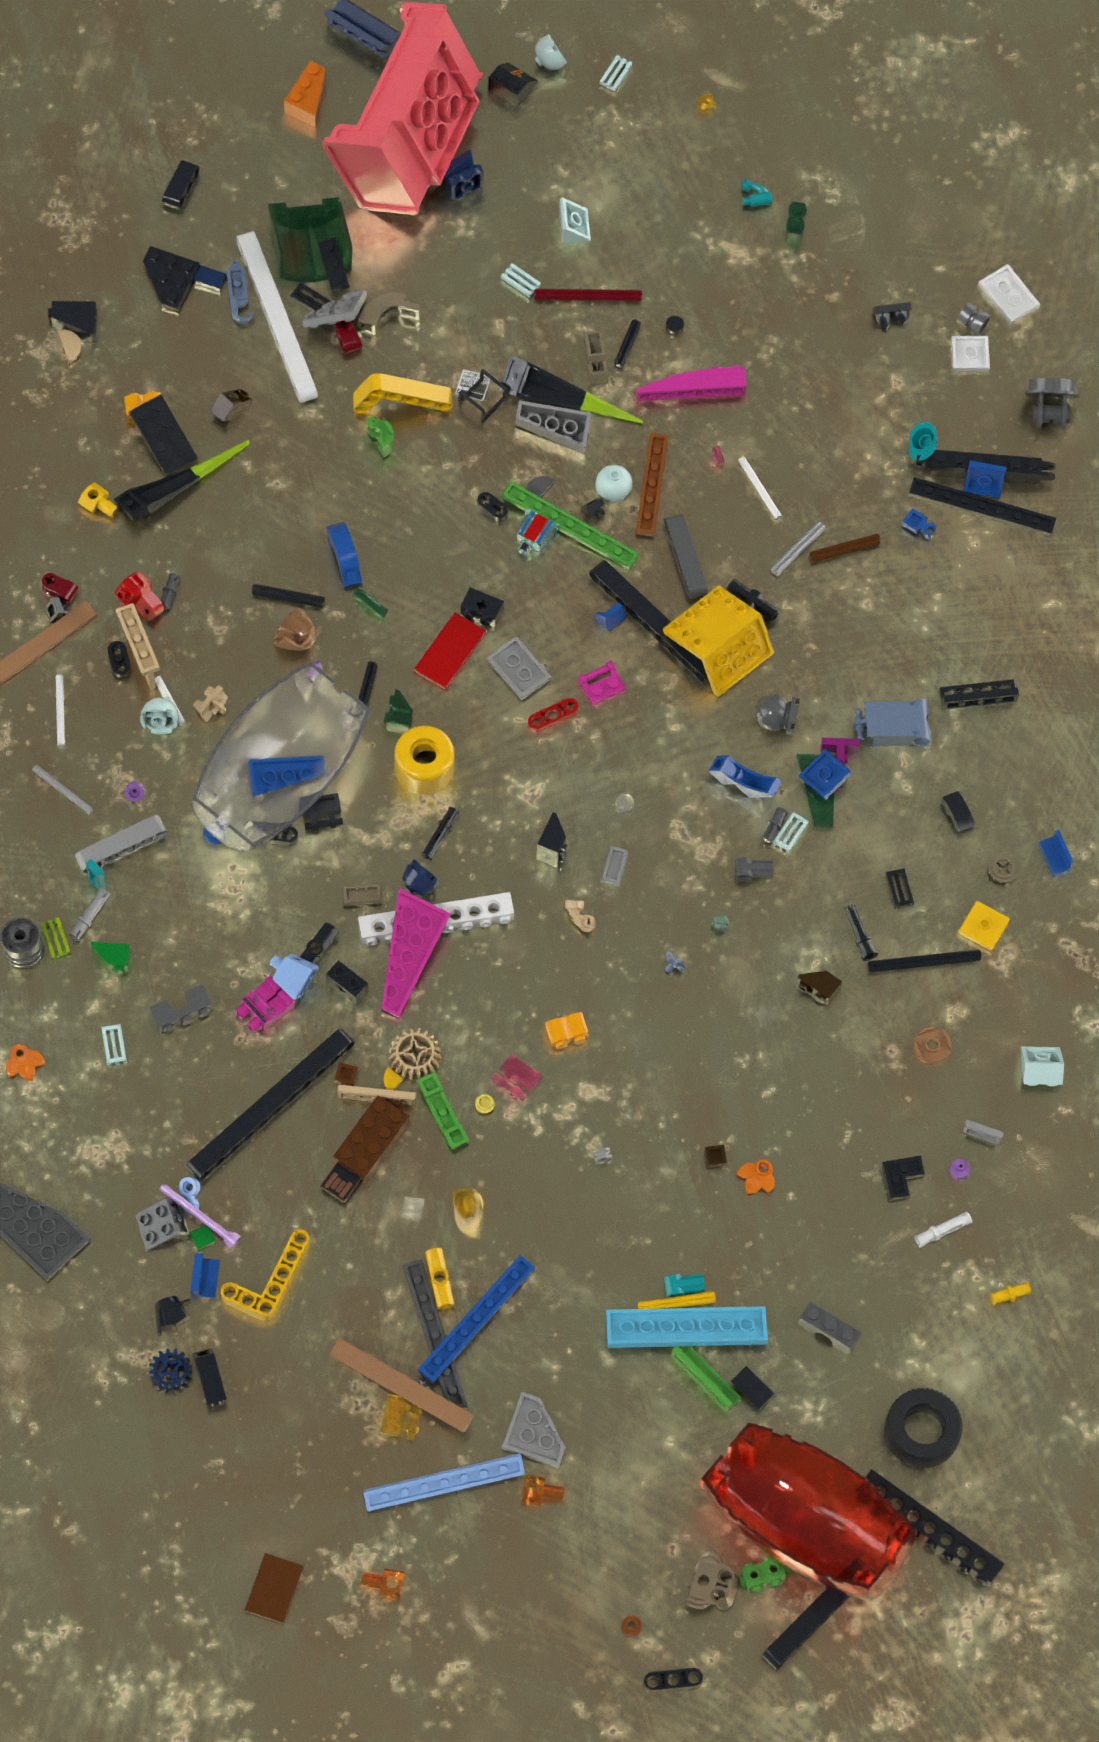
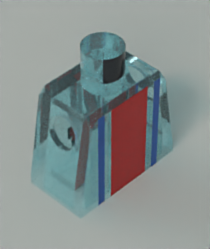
(535, 532)

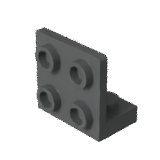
(162, 1223)

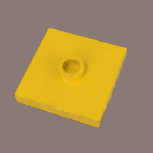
(984, 925)

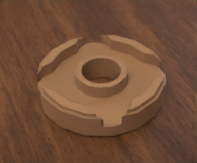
(928, 1055)

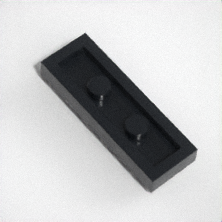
(334, 265)

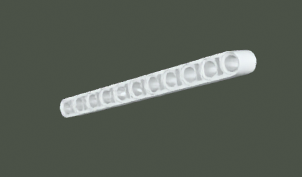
(276, 317)

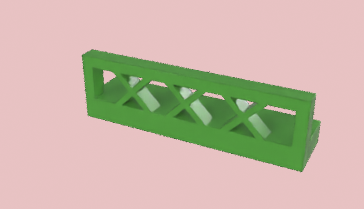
(706, 1377)

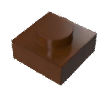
(346, 1074)

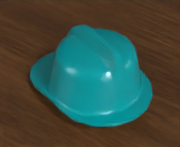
(923, 441)

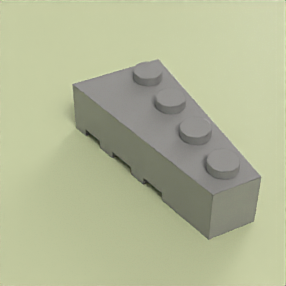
(555, 423)

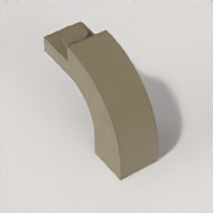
(384, 306)

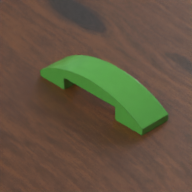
(442, 1111)

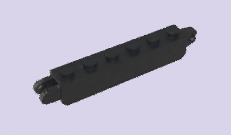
(1018, 468)

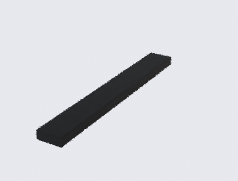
(982, 506)

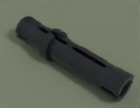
(450, 816)

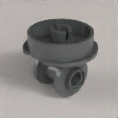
(1056, 387)

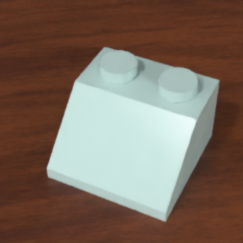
(1042, 1066)

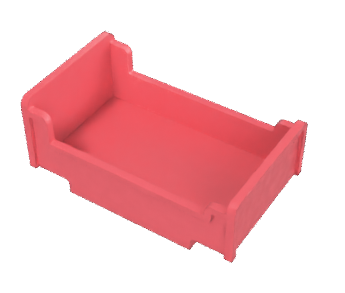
(411, 116)

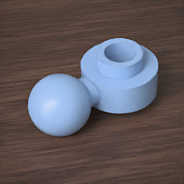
(184, 1188)

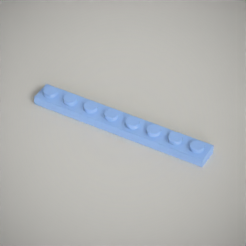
(443, 1482)

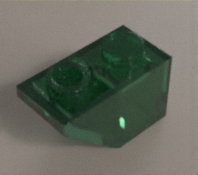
(400, 715)

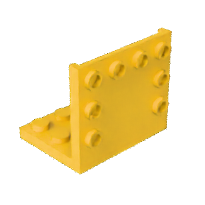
(724, 636)

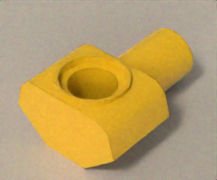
(101, 502)

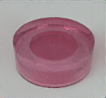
(717, 454)

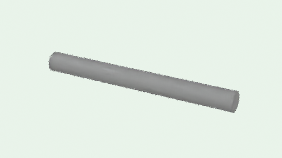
(64, 790)

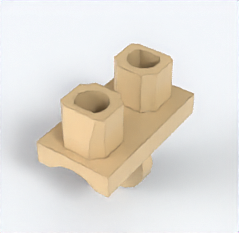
(212, 704)

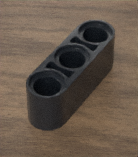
(180, 184)
(682, 1677)

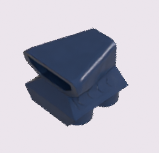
(463, 176)

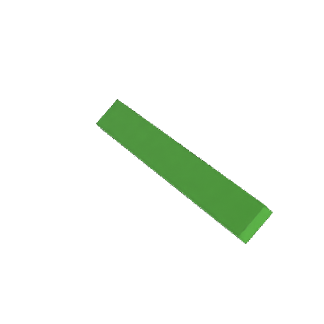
(571, 526)

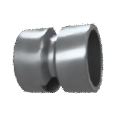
(975, 320)

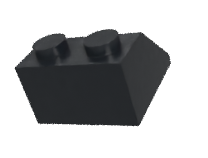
(510, 83)
(552, 843)

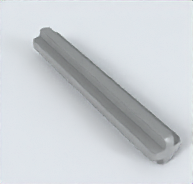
(797, 548)

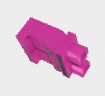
(265, 1005)

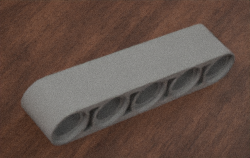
(122, 842)

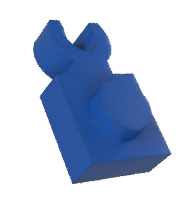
(917, 522)

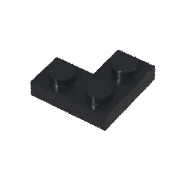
(897, 1172)

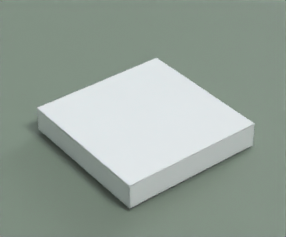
(970, 353)

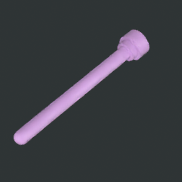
(229, 1237)

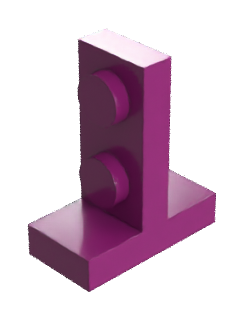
(841, 747)

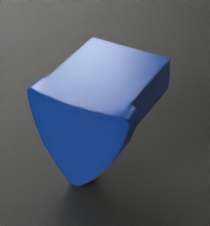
(612, 617)

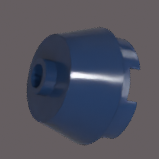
(419, 879)

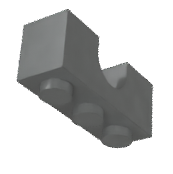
(168, 1018)
(820, 1321)

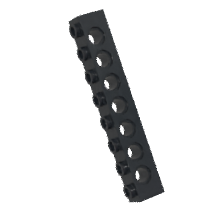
(942, 1529)

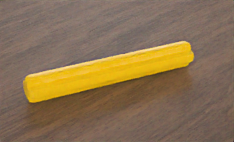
(678, 1301)

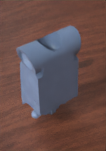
(895, 723)

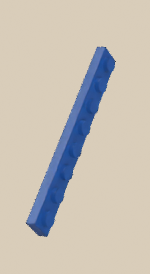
(476, 1319)

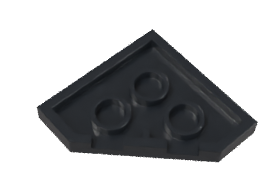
(170, 276)

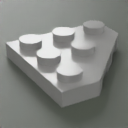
(332, 312)
(534, 1433)

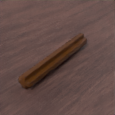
(845, 547)

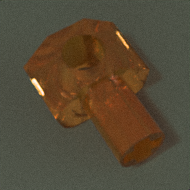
(543, 1490)
(379, 1582)

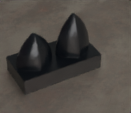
(884, 314)

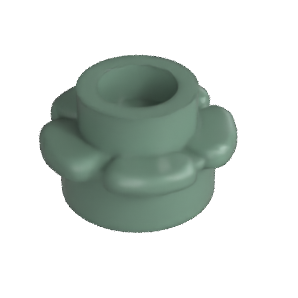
(720, 922)

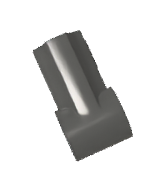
(748, 869)

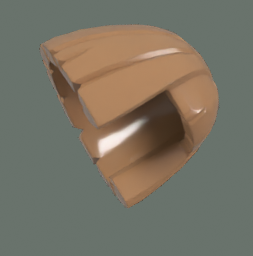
(296, 632)

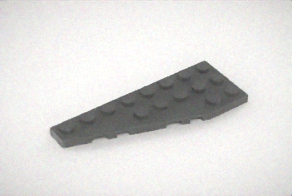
(38, 1232)

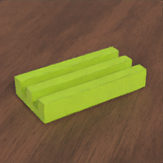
(50, 923)

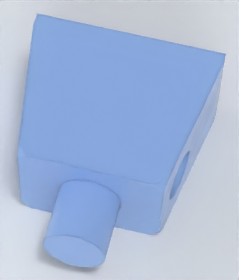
(293, 974)

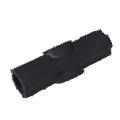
(753, 599)
(322, 940)

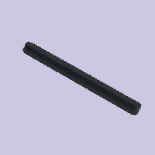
(924, 960)

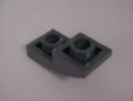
(959, 811)

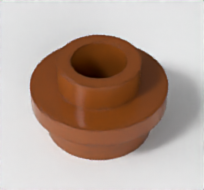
(631, 1632)

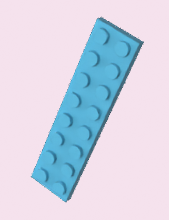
(686, 1327)

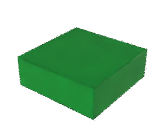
(202, 1237)

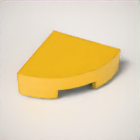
(391, 1079)

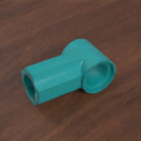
(680, 1285)

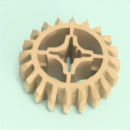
(408, 1056)

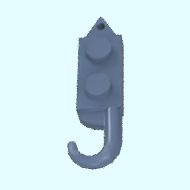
(237, 290)

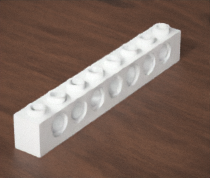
(462, 908)

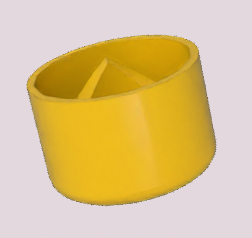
(428, 777)

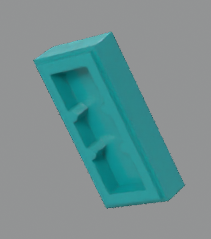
(95, 874)

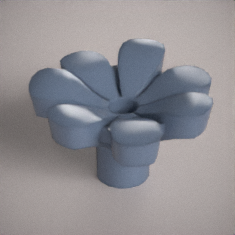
(674, 962)

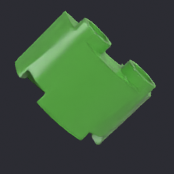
(383, 432)

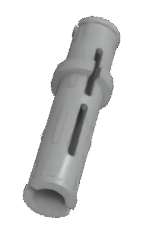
(85, 920)

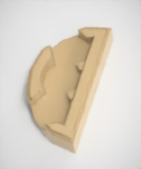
(71, 344)

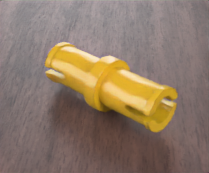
(1010, 1293)

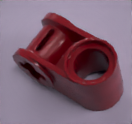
(347, 337)
(60, 588)

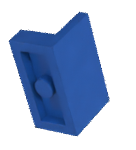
(1056, 854)
(204, 1277)

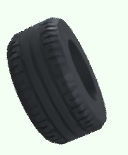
(929, 1402)

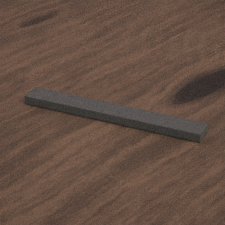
(433, 1328)

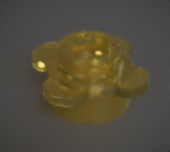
(706, 98)

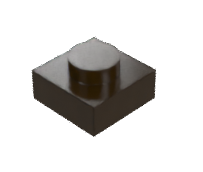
(715, 1156)

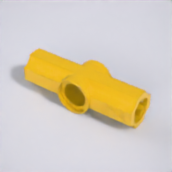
(442, 1289)

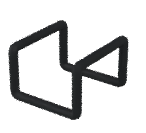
(462, 395)

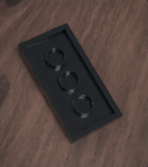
(163, 435)

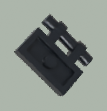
(325, 806)

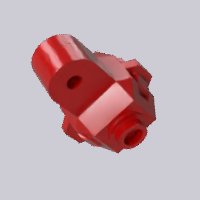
(137, 590)

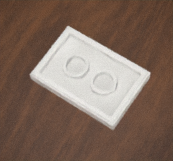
(1009, 294)

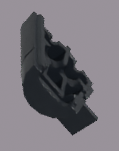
(170, 1313)

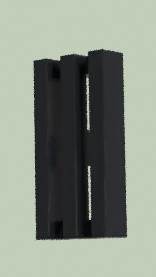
(304, 303)
(903, 903)

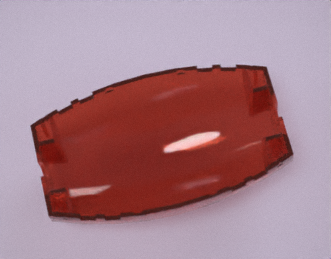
(810, 1512)

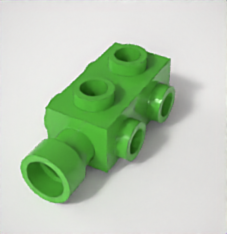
(764, 1577)

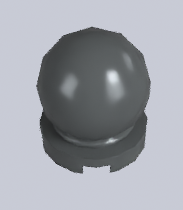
(776, 713)

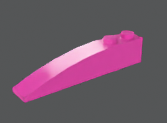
(696, 384)

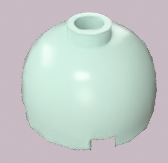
(549, 54)
(613, 483)
(159, 716)

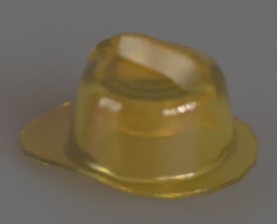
(467, 1209)

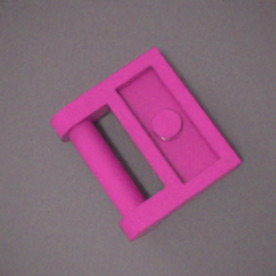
(604, 688)

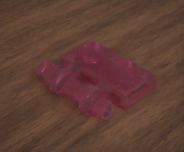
(521, 1074)

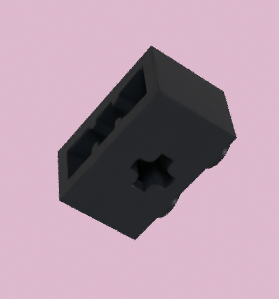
(482, 607)
(347, 982)

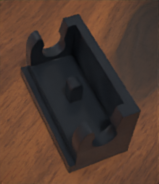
(753, 1388)

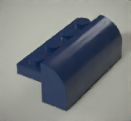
(363, 27)

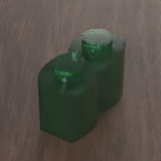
(795, 223)

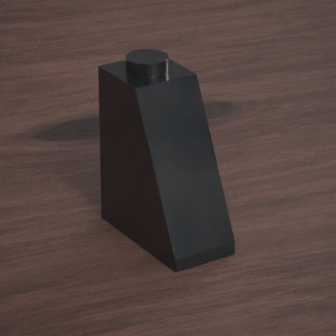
(76, 317)
(209, 1377)

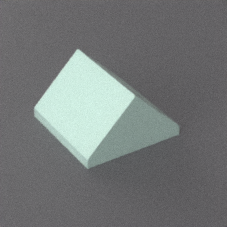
(573, 222)

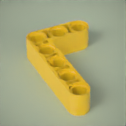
(401, 390)
(274, 1282)

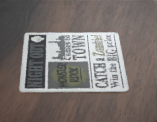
(467, 380)

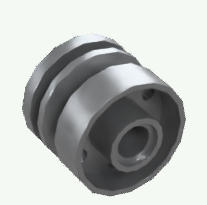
(22, 942)

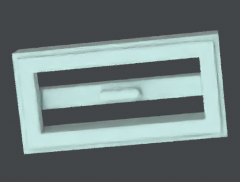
(623, 62)
(513, 268)
(782, 844)
(116, 1059)

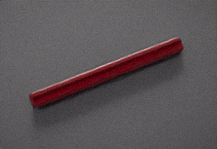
(588, 294)

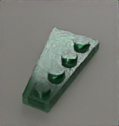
(820, 809)

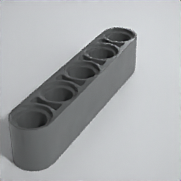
(685, 556)

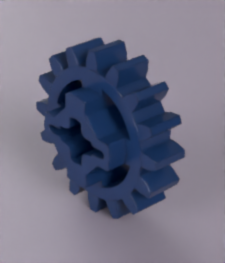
(177, 1366)

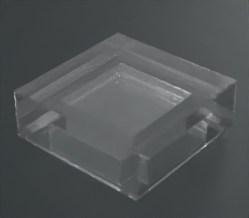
(413, 1208)

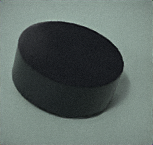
(674, 325)

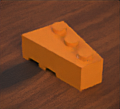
(306, 95)

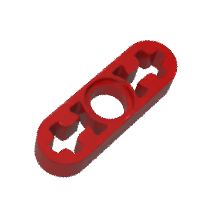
(538, 716)

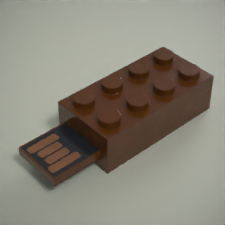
(366, 1147)

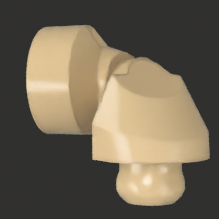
(584, 922)

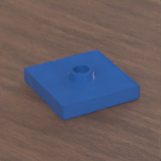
(984, 479)
(825, 774)

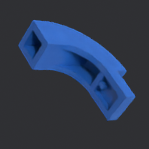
(345, 553)

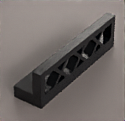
(978, 697)

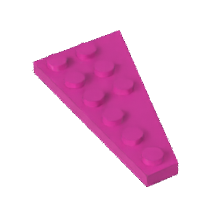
(413, 939)

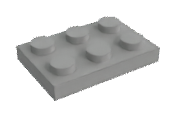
(519, 668)

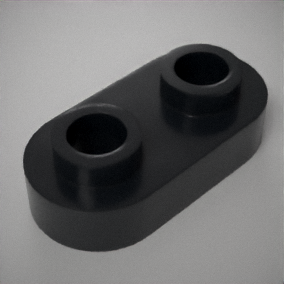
(119, 660)

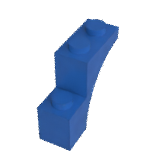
(751, 783)

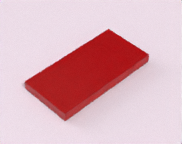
(449, 651)

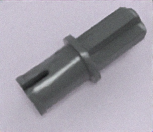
(169, 590)
(774, 825)

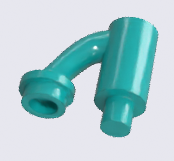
(759, 199)

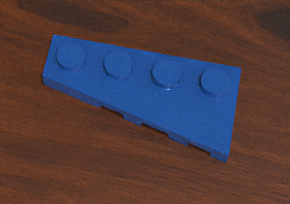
(279, 773)

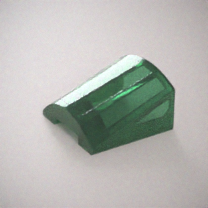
(297, 237)

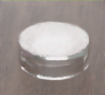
(624, 803)

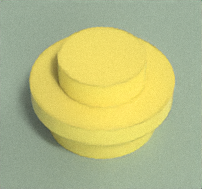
(484, 1103)

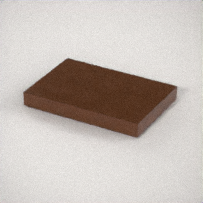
(274, 1588)

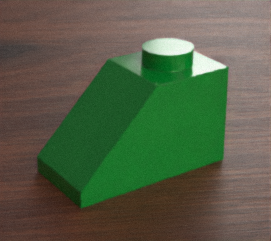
(113, 956)

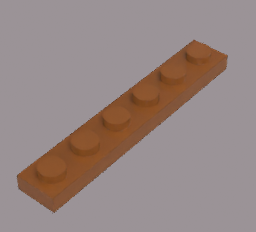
(652, 484)

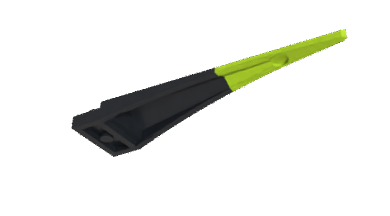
(537, 384)
(151, 496)

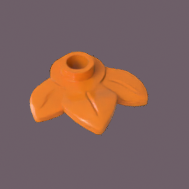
(23, 1065)
(755, 1178)

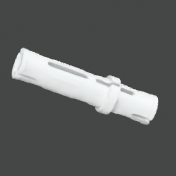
(946, 1227)

